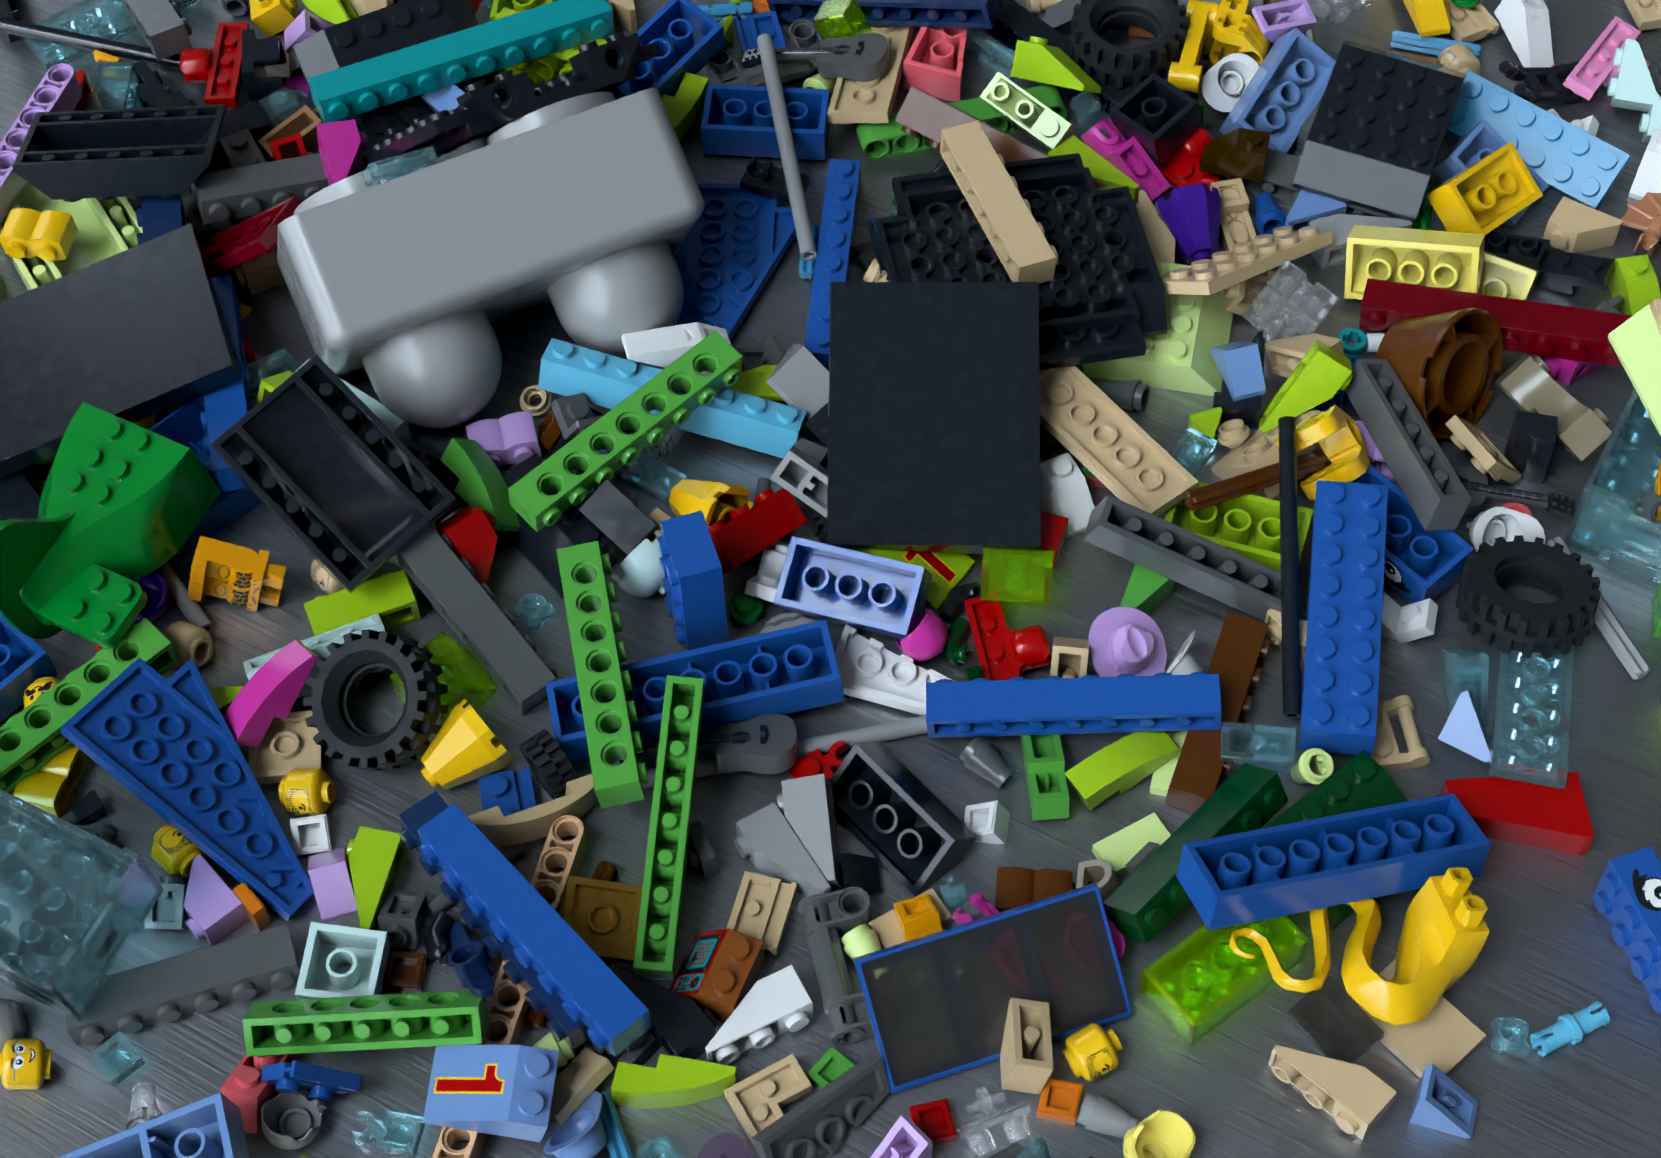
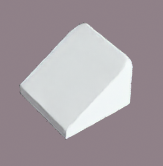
(988, 822)
(311, 834)

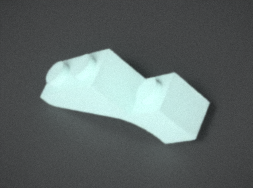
(1634, 87)

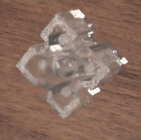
(1289, 304)

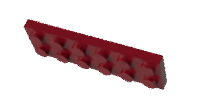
(246, 239)

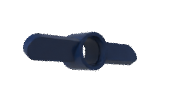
(470, 961)

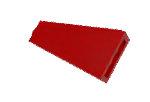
(1527, 811)

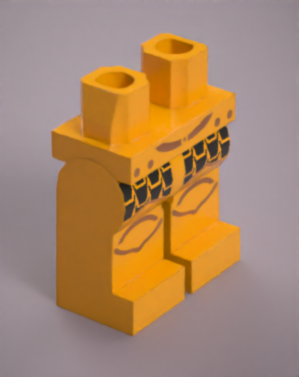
(235, 574)

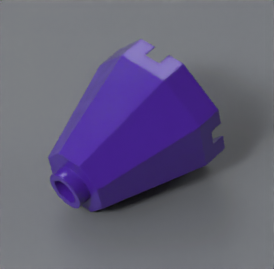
(1192, 220)

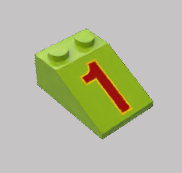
(946, 568)

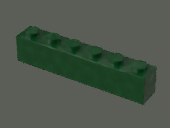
(1153, 891)

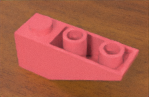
(248, 1091)

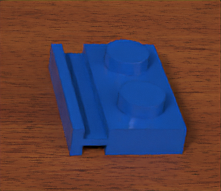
(755, 25)
(508, 790)
(315, 1079)

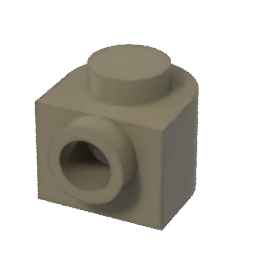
(1099, 873)

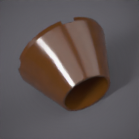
(1446, 363)

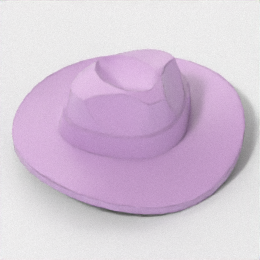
(1126, 643)

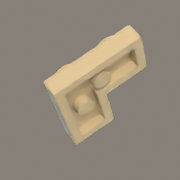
(761, 1095)

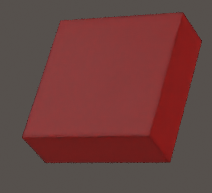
(934, 1120)

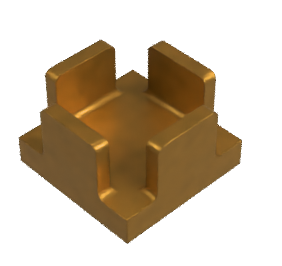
(604, 916)

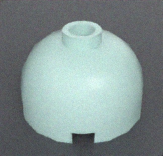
(642, 570)

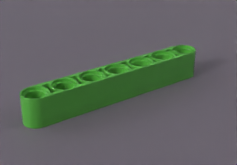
(889, 140)

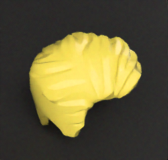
(1160, 1136)

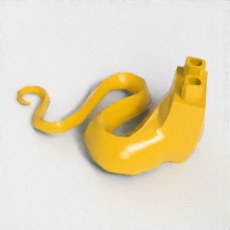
(1435, 949)

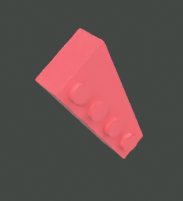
(937, 62)

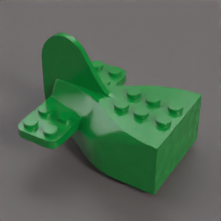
(105, 518)

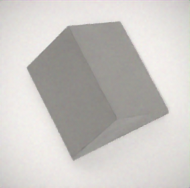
(801, 380)

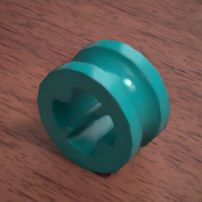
(1356, 336)

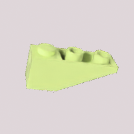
(1027, 112)

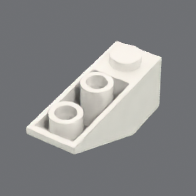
(1528, 30)
(667, 344)
(767, 1010)

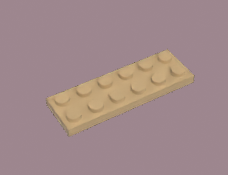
(872, 99)
(1245, 260)
(1110, 442)

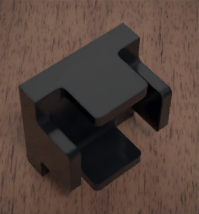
(257, 55)

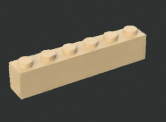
(998, 204)

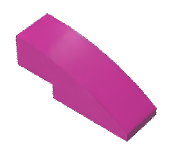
(269, 693)

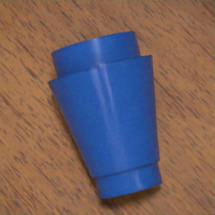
(1268, 213)

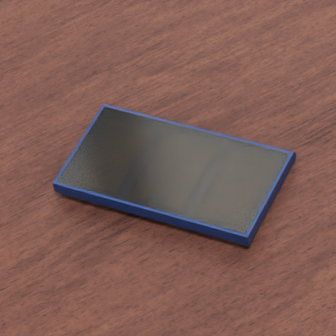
(947, 995)

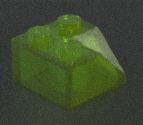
(460, 674)

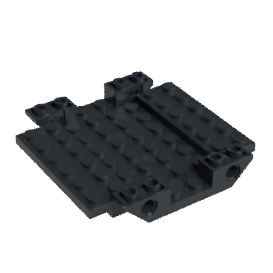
(512, 96)
(1100, 292)

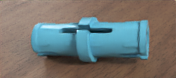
(1570, 1028)

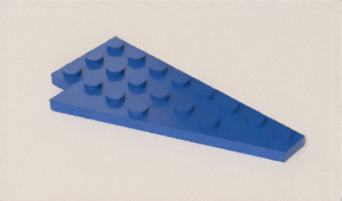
(731, 254)
(183, 763)

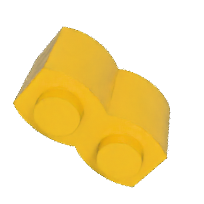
(38, 234)
(54, 783)

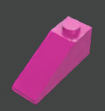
(340, 149)

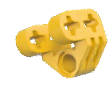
(1240, 36)
(1340, 442)

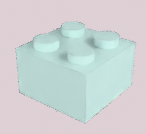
(342, 962)

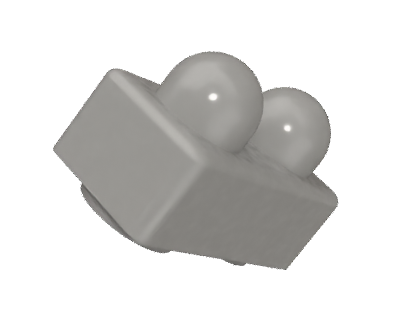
(553, 209)

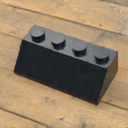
(570, 530)
(898, 817)

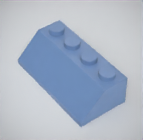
(1283, 90)

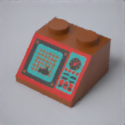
(720, 970)

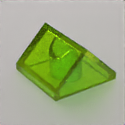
(1016, 575)

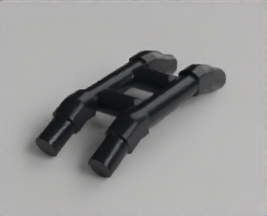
(1534, 91)

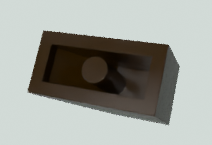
(1237, 154)

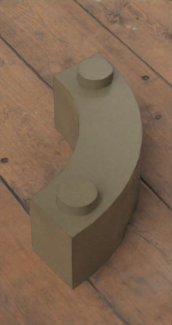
(1539, 393)

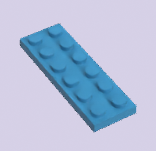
(1554, 148)

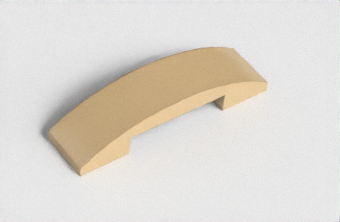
(1235, 220)
(537, 820)

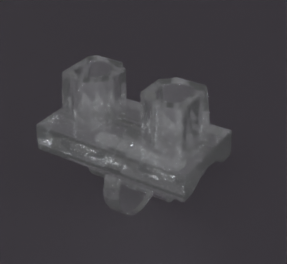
(1012, 1121)

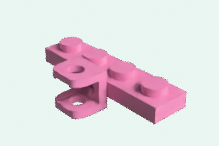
(1598, 60)

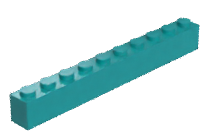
(458, 57)

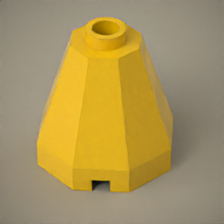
(712, 498)
(463, 750)

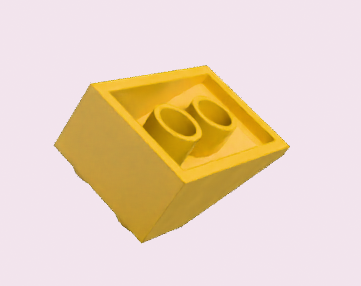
(1485, 193)

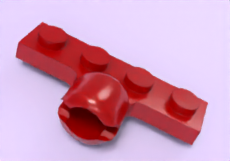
(217, 66)
(1183, 164)
(1004, 651)

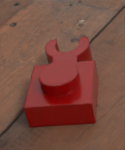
(816, 763)

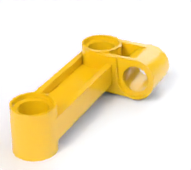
(1187, 73)

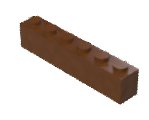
(1235, 661)

